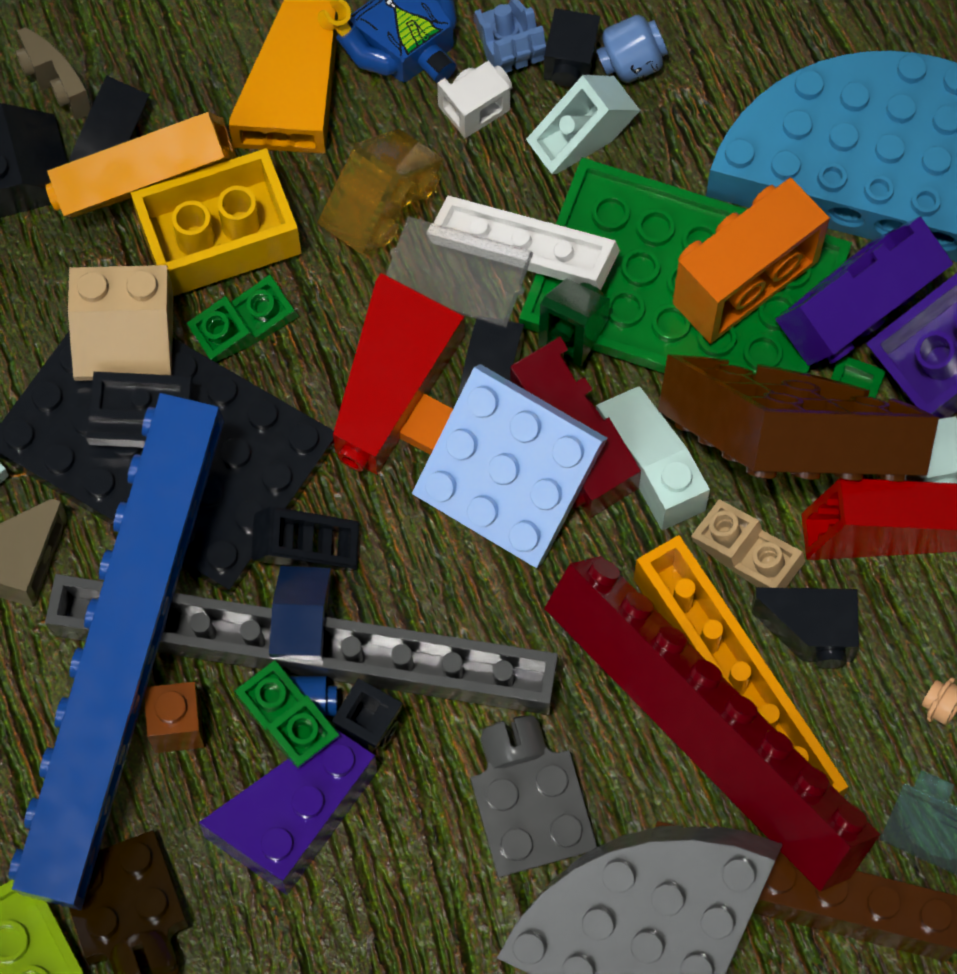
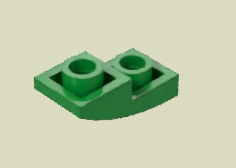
(240, 323)
(286, 714)

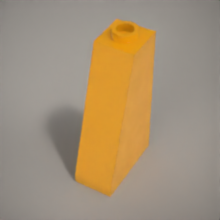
(290, 84)
(139, 163)

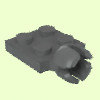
(529, 800)

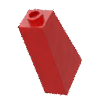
(396, 362)
(881, 519)

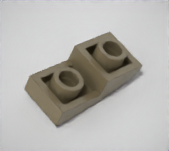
(52, 71)

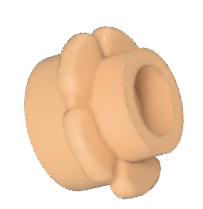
(941, 701)

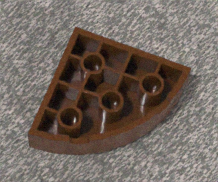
(795, 421)

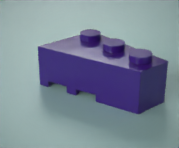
(863, 291)

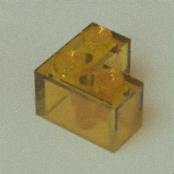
(375, 186)

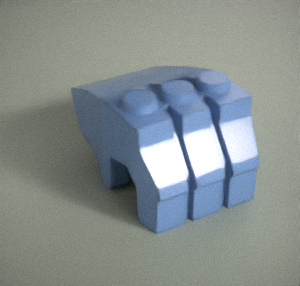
(510, 35)

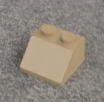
(120, 320)

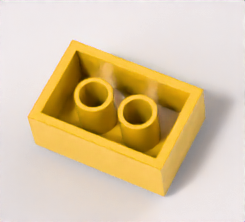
(217, 221)

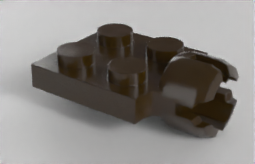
(131, 909)

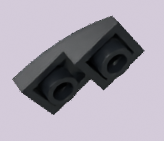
(110, 118)
(494, 348)

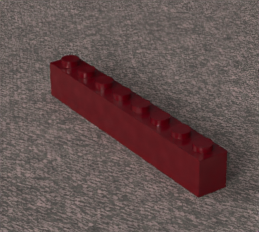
(712, 723)

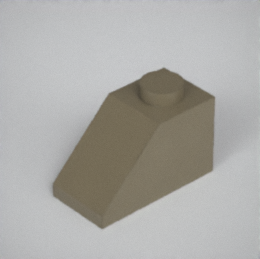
(28, 549)

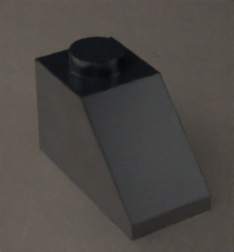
(812, 622)

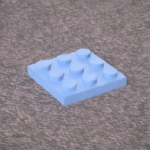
(509, 465)

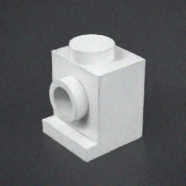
(475, 97)

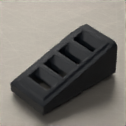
(274, 539)

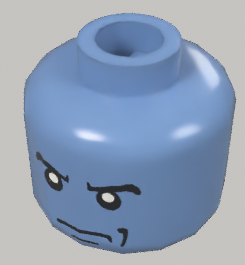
(632, 49)

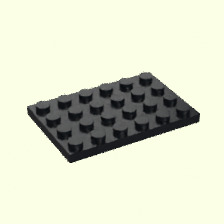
(259, 462)

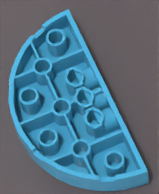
(860, 136)

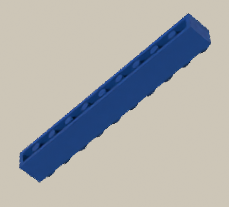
(118, 652)

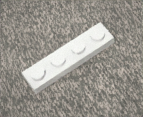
(555, 248)

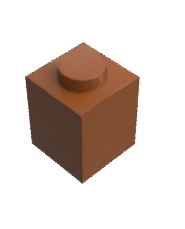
(174, 717)

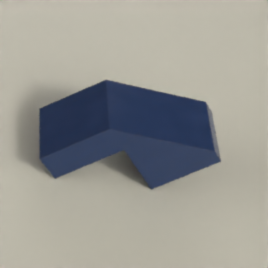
(299, 613)

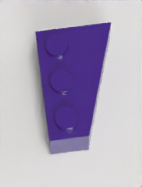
(291, 812)

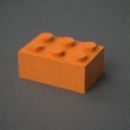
(749, 259)

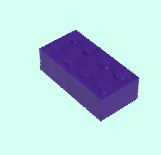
(922, 351)

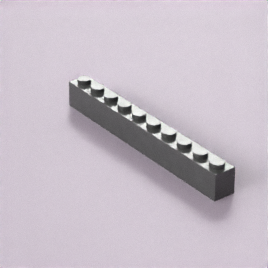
(351, 650)

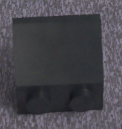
(27, 151)

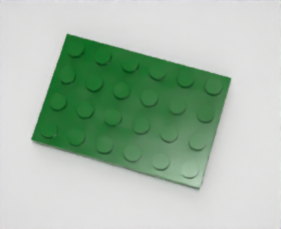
(652, 229)

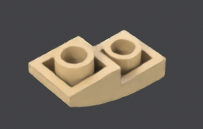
(746, 549)

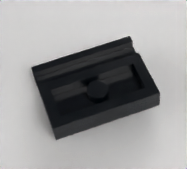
(121, 403)

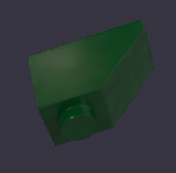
(576, 315)

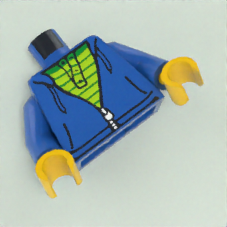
(397, 36)

